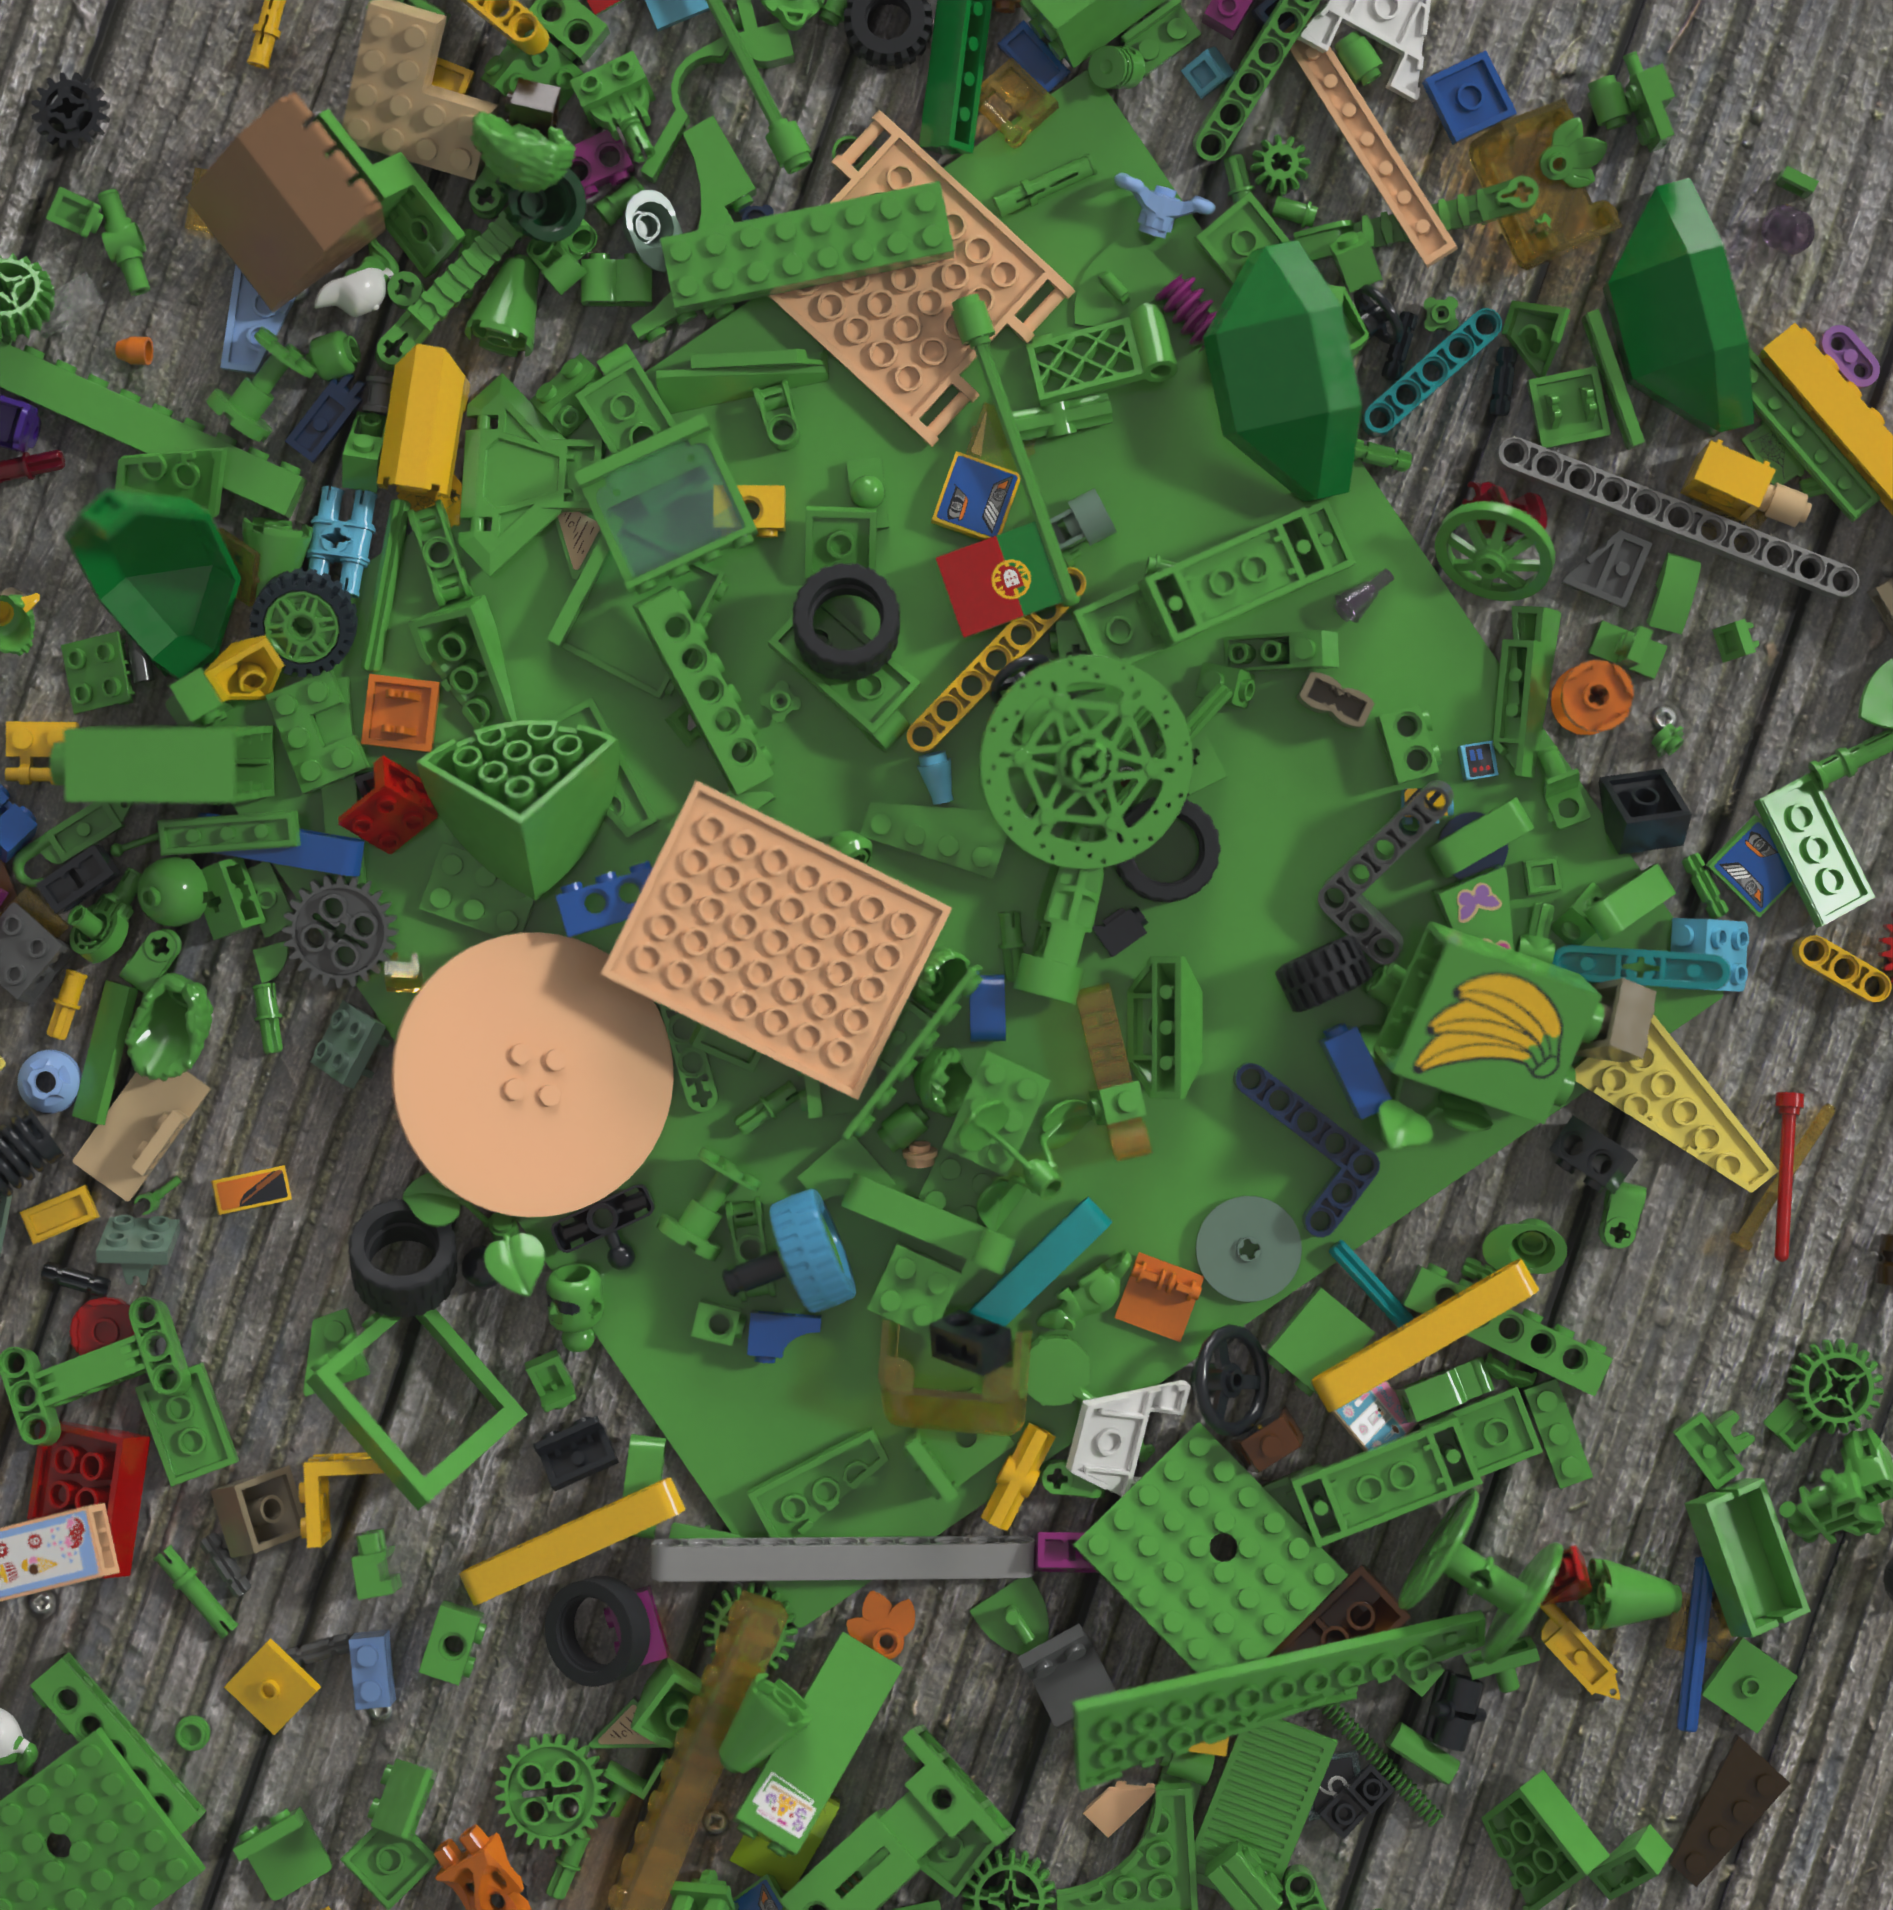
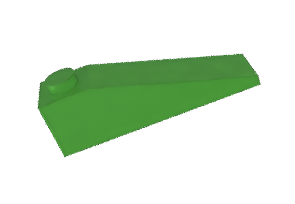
(468, 657)
(666, 1704)

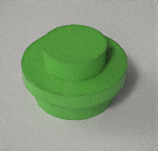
(192, 1733)

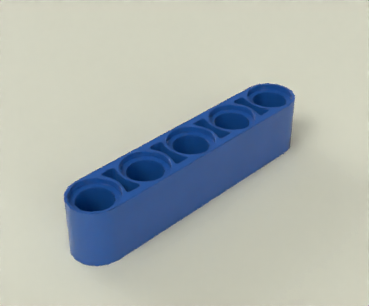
(317, 852)

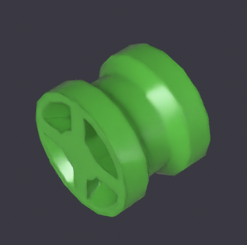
(409, 295)

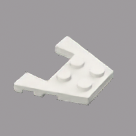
(1390, 22)
(1113, 1431)

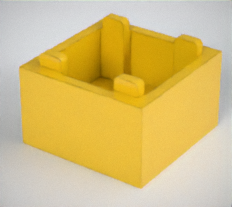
(1727, 480)

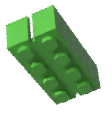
(1747, 1557)

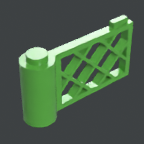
(1148, 346)

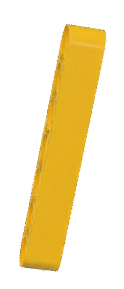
(979, 669)
(1424, 1335)
(572, 1541)

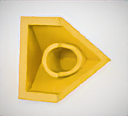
(245, 670)

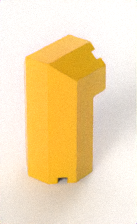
(423, 423)

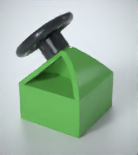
(1367, 317)
(1037, 711)

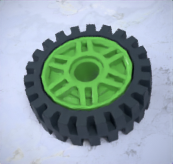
(322, 604)

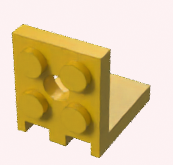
(316, 1491)

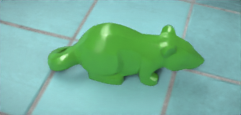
(1095, 1294)

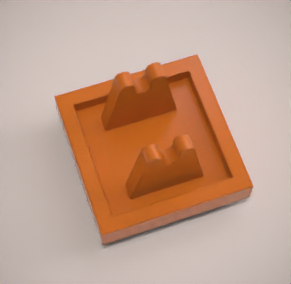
(400, 713)

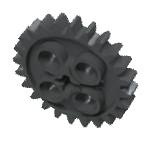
(324, 958)

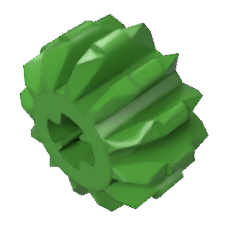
(1280, 153)

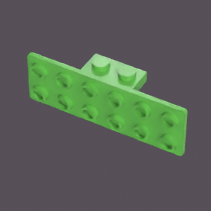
(911, 1034)

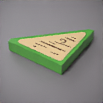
(578, 536)
(619, 1733)

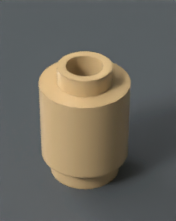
(1785, 505)

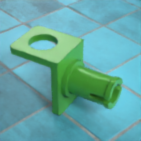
(1560, 787)
(626, 1783)

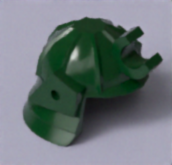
(549, 213)

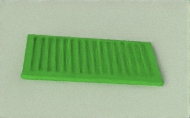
(1264, 1795)

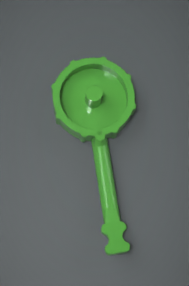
(1060, 1375)

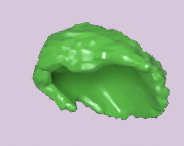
(520, 153)
(169, 1027)

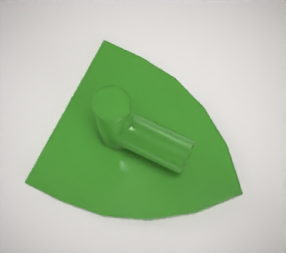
(1014, 1616)

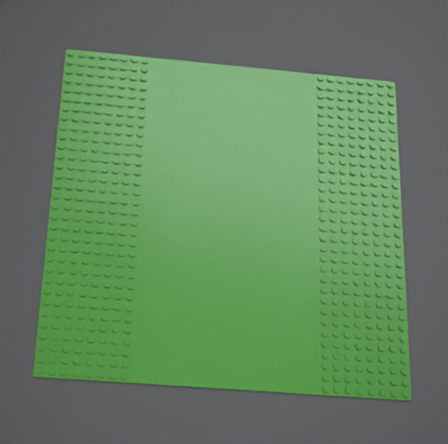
(1286, 819)

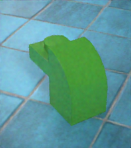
(768, 44)

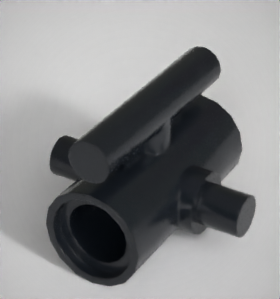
(1453, 1710)

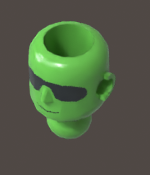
(575, 1304)

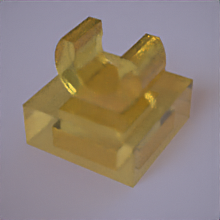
(403, 975)

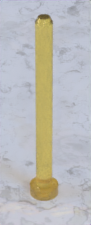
(1743, 1237)

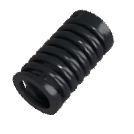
(24, 1149)

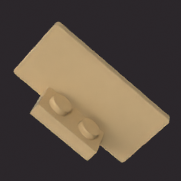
(139, 1131)

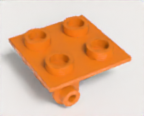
(1159, 1297)

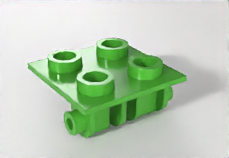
(97, 672)

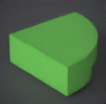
(271, 960)

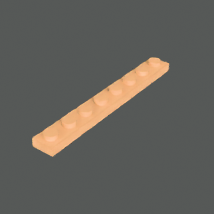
(1374, 152)

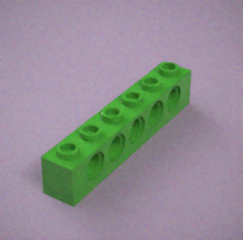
(653, 615)
(1585, 1375)
(137, 1752)

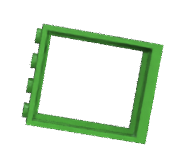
(377, 1443)

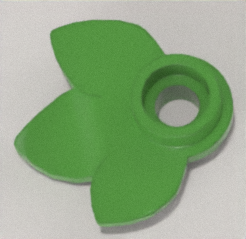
(1577, 153)

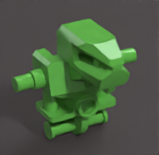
(1850, 1498)

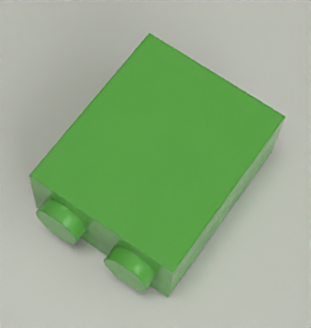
(1317, 1339)

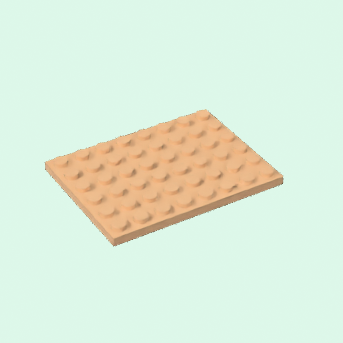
(776, 940)

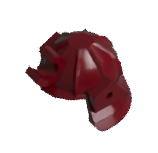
(1529, 503)

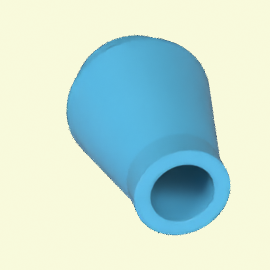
(937, 776)

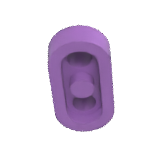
(1851, 354)

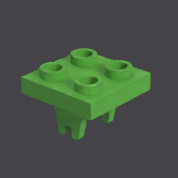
(1568, 407)

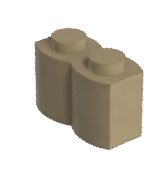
(1344, 705)

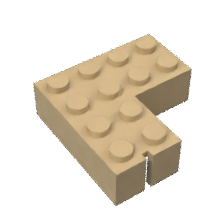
(393, 96)

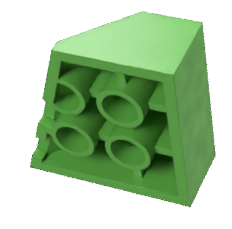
(1542, 1841)

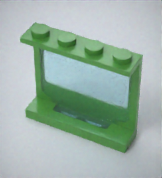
(667, 504)

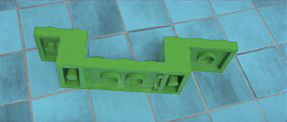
(1216, 585)
(922, 1275)
(1409, 1471)

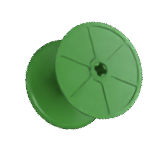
(1514, 1597)

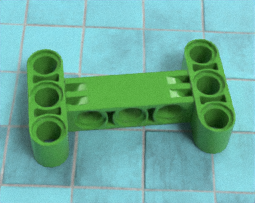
(94, 1371)

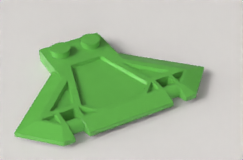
(516, 475)

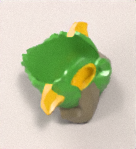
(17, 620)

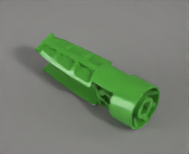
(1064, 915)

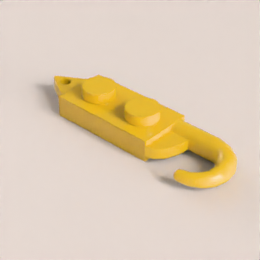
(1578, 1653)

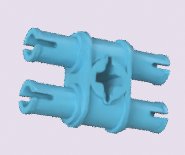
(329, 530)

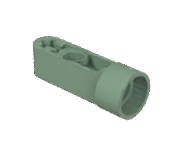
(1084, 520)

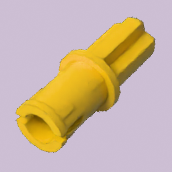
(66, 1004)

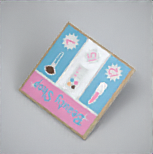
(1374, 1417)

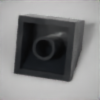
(1643, 811)

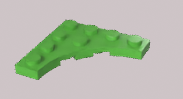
(1159, 1869)

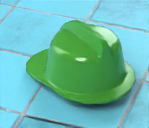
(1530, 1239)

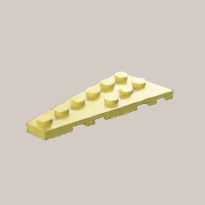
(1680, 1105)

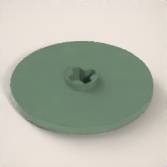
(1273, 1261)

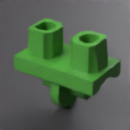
(703, 1894)

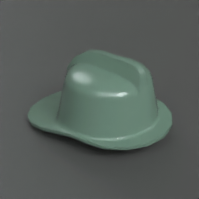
(645, 222)

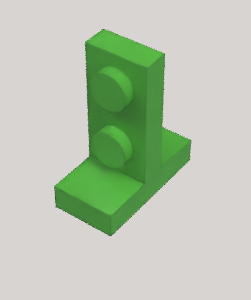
(1628, 649)

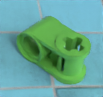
(483, 187)
(777, 409)
(148, 963)
(1622, 1208)
(1070, 1483)

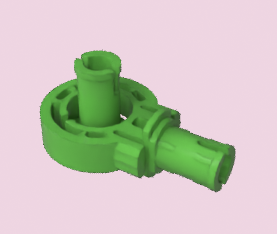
(105, 921)

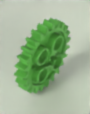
(556, 1822)

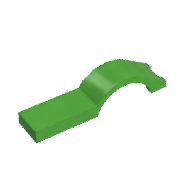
(713, 53)

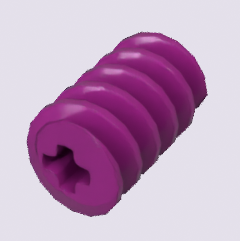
(1188, 308)

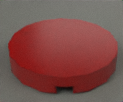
(100, 1324)

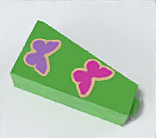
(1479, 906)

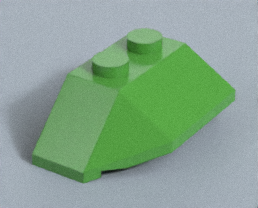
(1165, 1027)

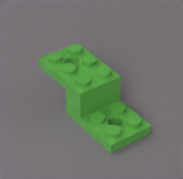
(404, 201)

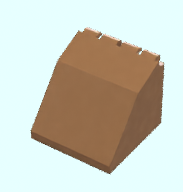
(285, 204)

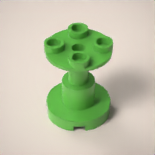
(254, 395)
(702, 1216)

